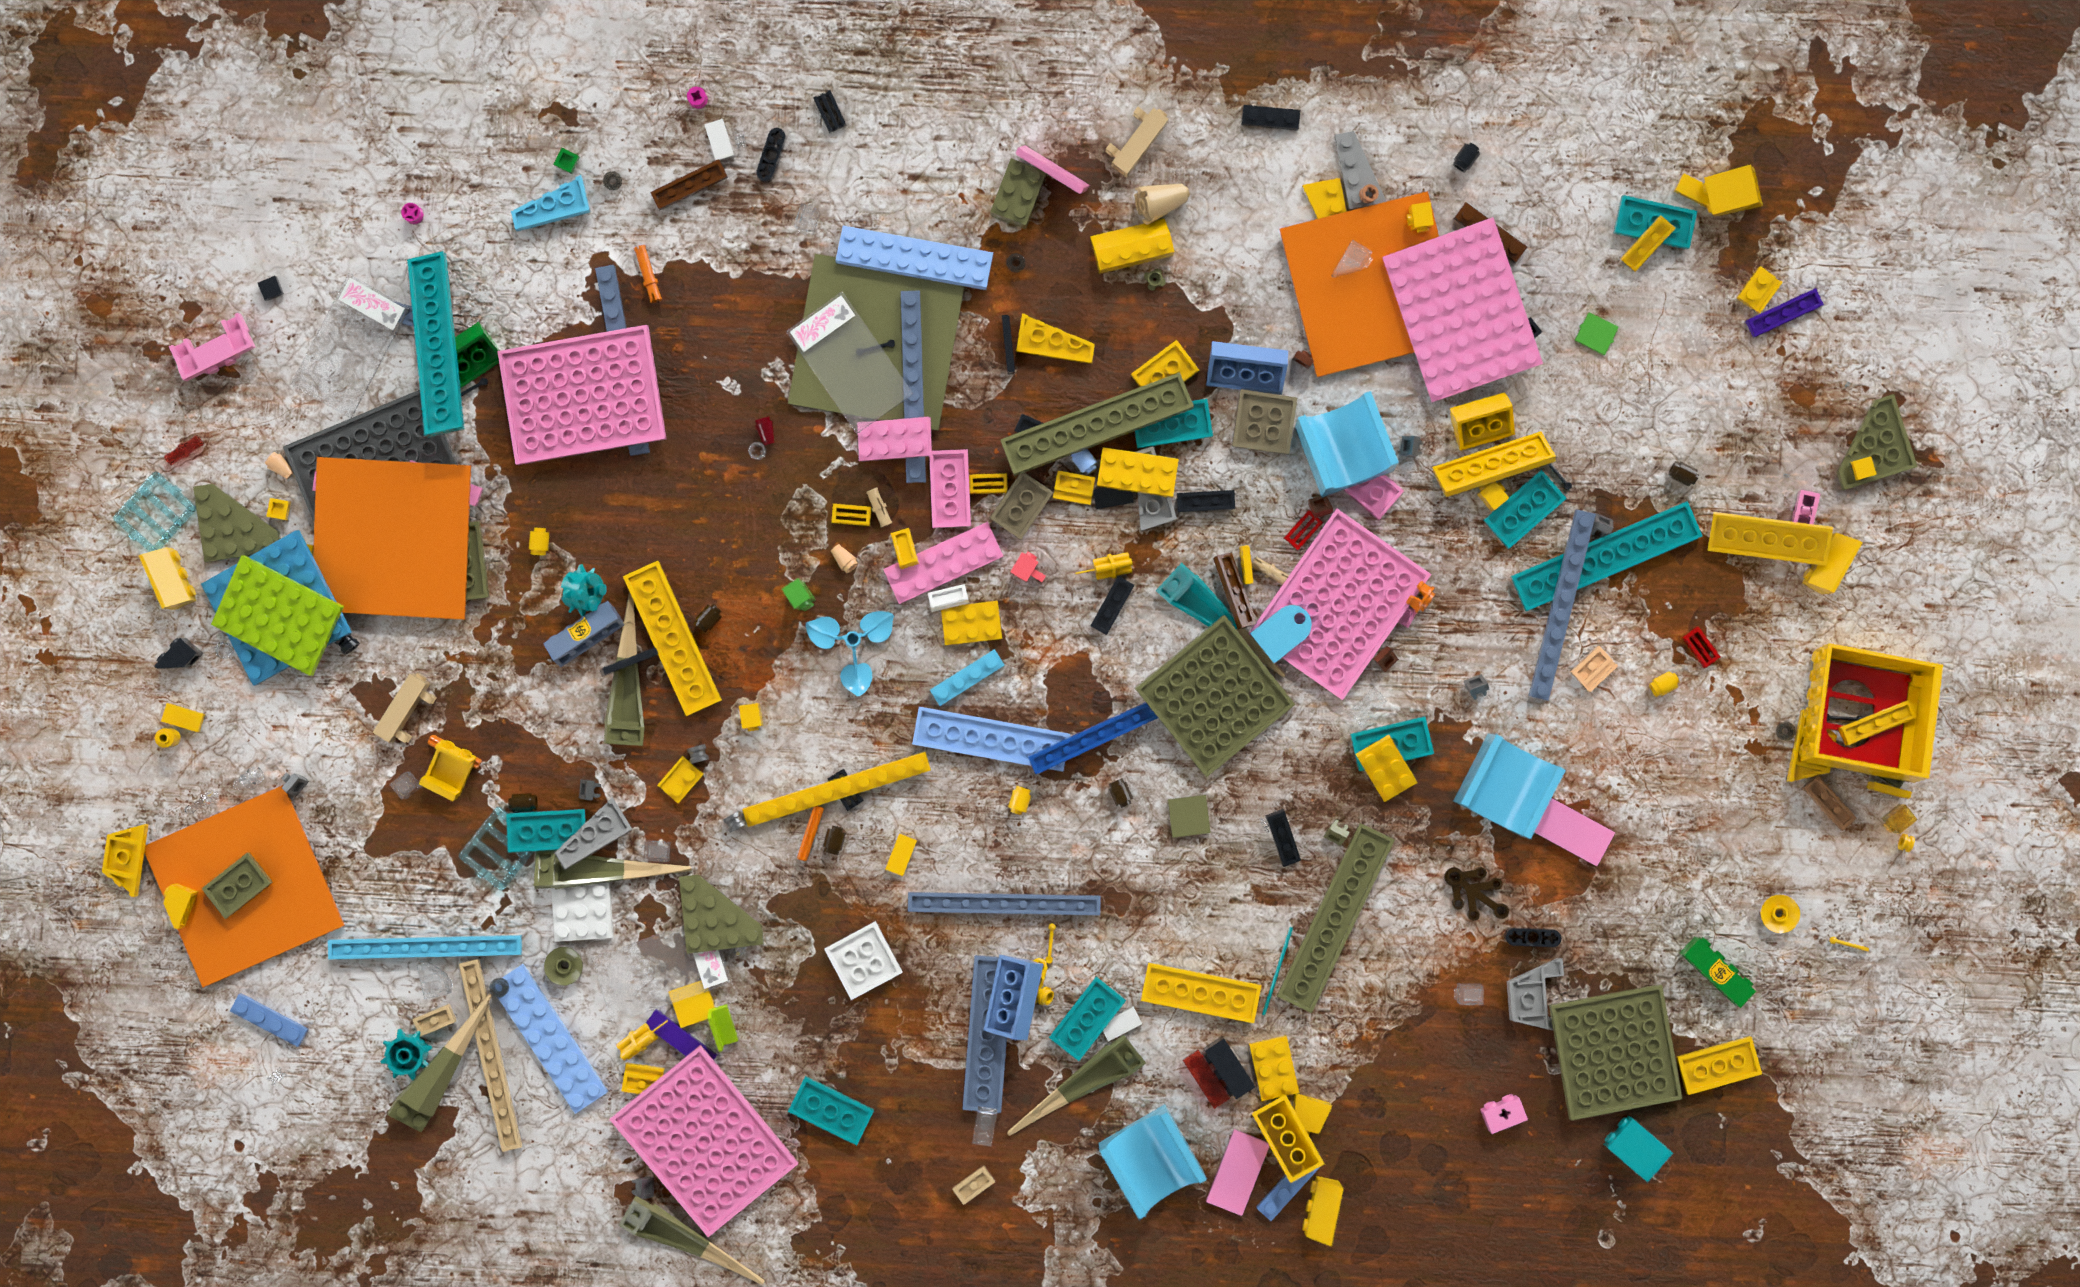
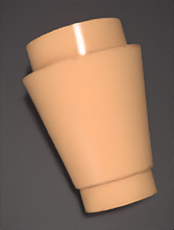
(279, 465)
(844, 559)

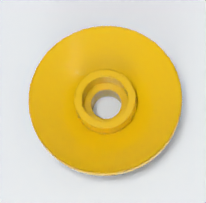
(1789, 917)

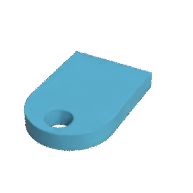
(1281, 633)

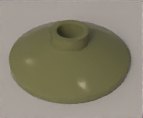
(554, 969)

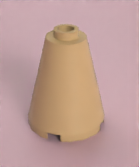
(1159, 200)

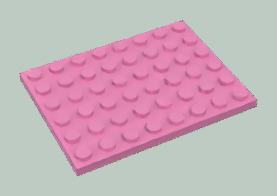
(1462, 310)
(582, 395)
(1354, 597)
(704, 1141)

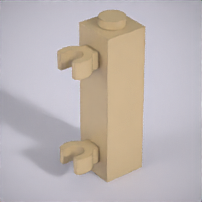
(1140, 141)
(402, 707)

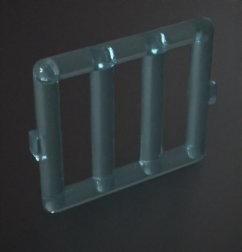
(144, 490)
(475, 841)

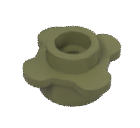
(1154, 274)

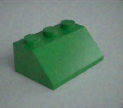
(475, 353)

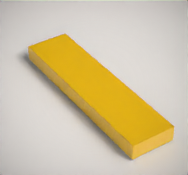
(1877, 722)

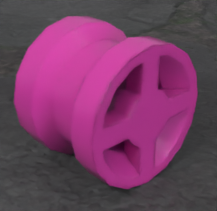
(698, 101)
(409, 210)

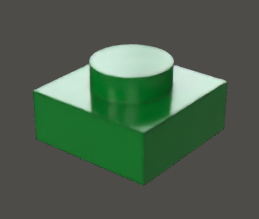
(566, 160)

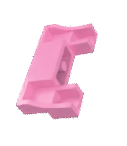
(215, 353)

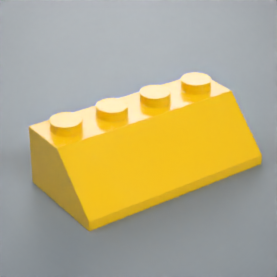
(1132, 246)
(1288, 1138)

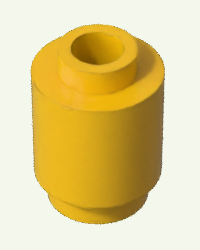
(539, 541)
(1664, 684)
(167, 737)
(1019, 800)

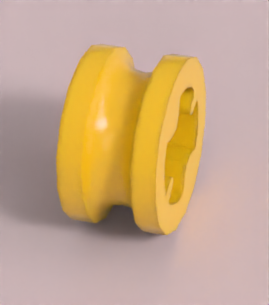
(1906, 843)

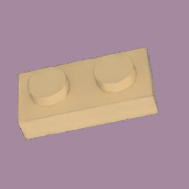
(434, 1020)
(973, 1185)

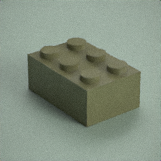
(1018, 193)

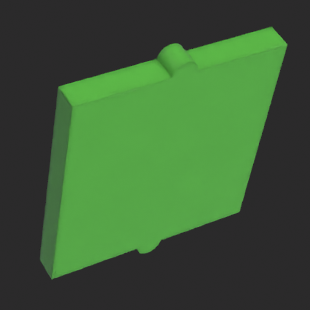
(1596, 333)

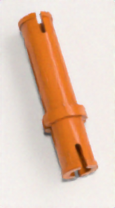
(650, 281)

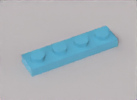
(967, 677)

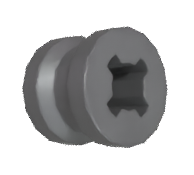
(697, 753)
(734, 821)

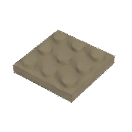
(1264, 422)

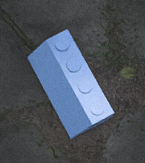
(1247, 367)
(1013, 997)

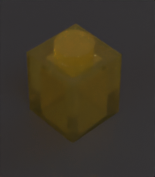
(1898, 819)

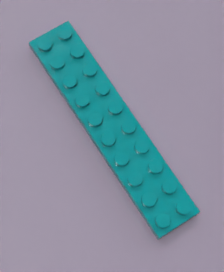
(435, 344)
(1612, 553)

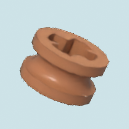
(1371, 188)

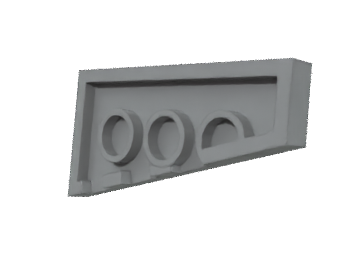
(602, 829)

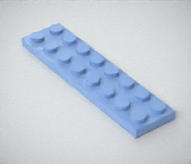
(914, 257)
(982, 736)
(550, 1040)

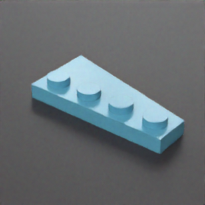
(560, 204)

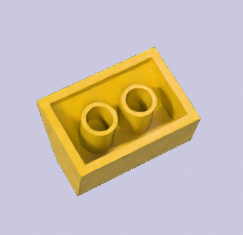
(1483, 421)
(1841, 554)
(168, 578)
(1323, 1210)

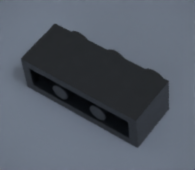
(1228, 1068)

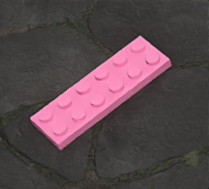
(944, 563)

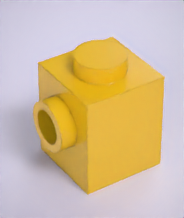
(1420, 217)
(1492, 495)

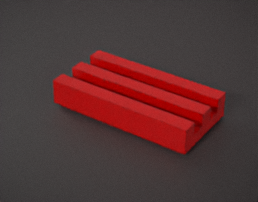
(1292, 542)
(1710, 660)

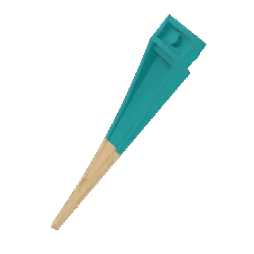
(1194, 597)

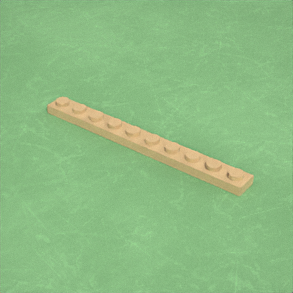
(491, 1057)

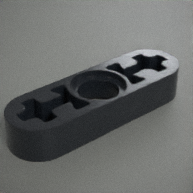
(780, 143)
(1518, 941)

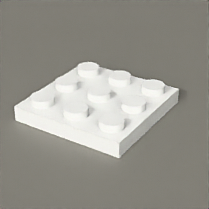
(582, 912)
(863, 960)

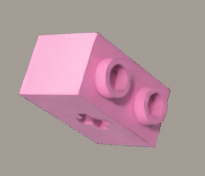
(1805, 507)
(1513, 1115)

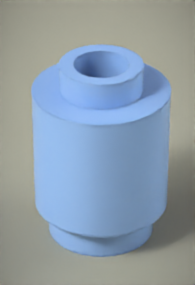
(1084, 461)

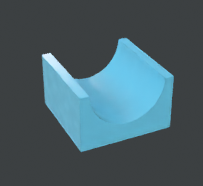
(1346, 445)
(1509, 786)
(1151, 1160)

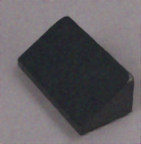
(1111, 497)

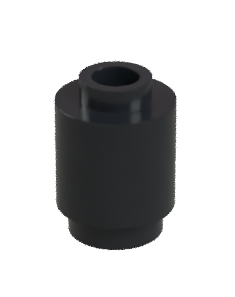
(1466, 157)

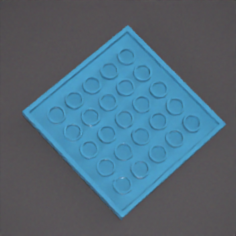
(294, 560)

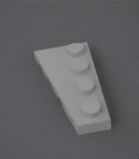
(1355, 171)
(1154, 509)

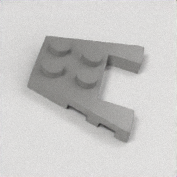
(1528, 995)

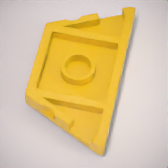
(1801, 770)
(125, 857)

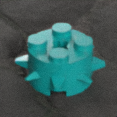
(583, 590)
(396, 1054)

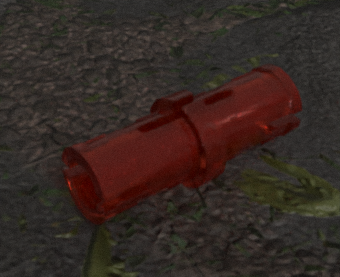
(183, 450)

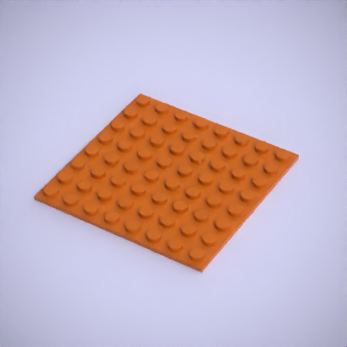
(1354, 315)
(393, 536)
(274, 921)

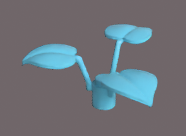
(825, 630)

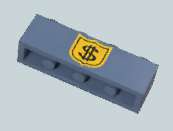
(583, 634)

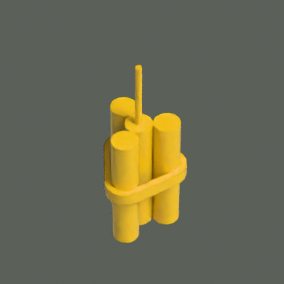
(1111, 566)
(637, 1041)

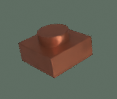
(1303, 359)
(1320, 506)
(1385, 659)

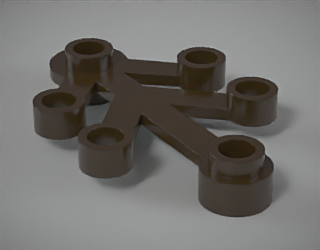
(1473, 891)

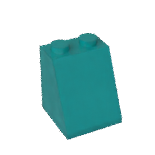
(1637, 1148)

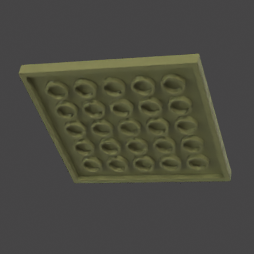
(1214, 696)
(1615, 1052)

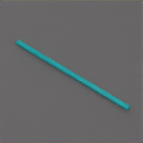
(1277, 971)

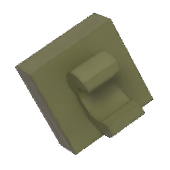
(1336, 834)

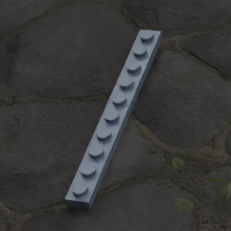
(614, 319)
(913, 373)
(1562, 604)
(1004, 903)

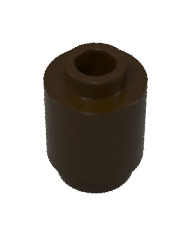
(1683, 473)
(708, 618)
(1120, 793)
(523, 803)
(834, 840)

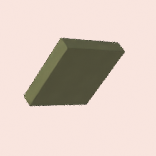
(1189, 816)

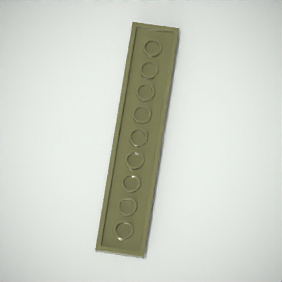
(1097, 424)
(1335, 917)

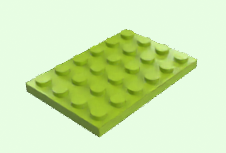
(277, 615)

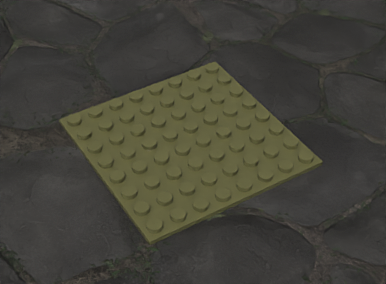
(878, 303)

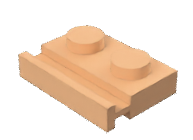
(1594, 668)

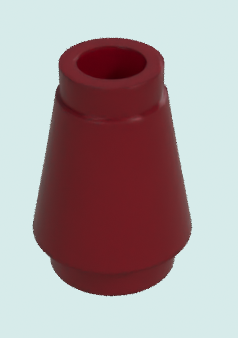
(765, 430)

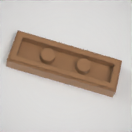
(1829, 802)

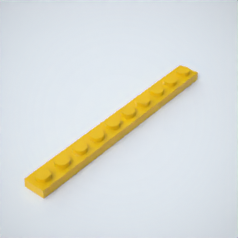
(836, 789)

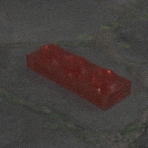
(1206, 1079)

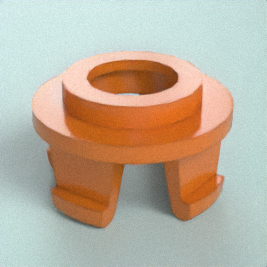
(1418, 604)

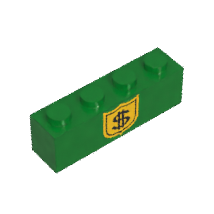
(1717, 971)

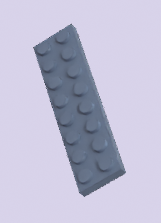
(985, 1050)

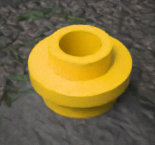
(1045, 996)

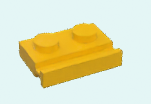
(1759, 290)
(1073, 487)
(680, 779)
(639, 1077)

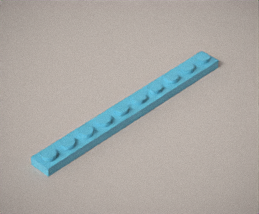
(425, 947)

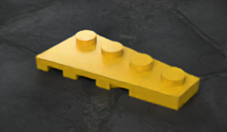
(1326, 197)
(1044, 340)

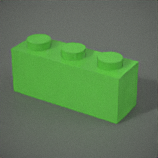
(799, 595)

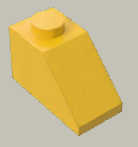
(179, 904)

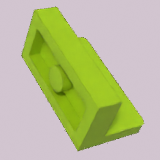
(722, 1026)

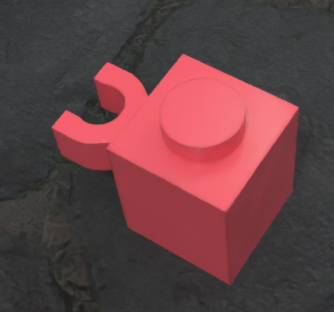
(1026, 566)

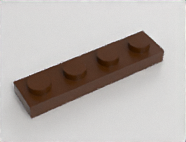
(689, 184)
(1469, 215)
(1234, 590)

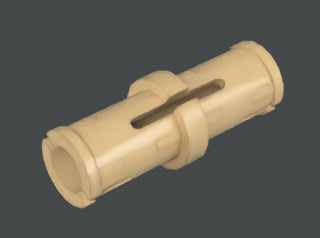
(879, 507)
(1269, 570)

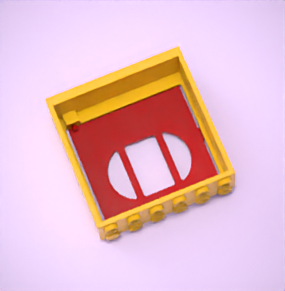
(1895, 753)

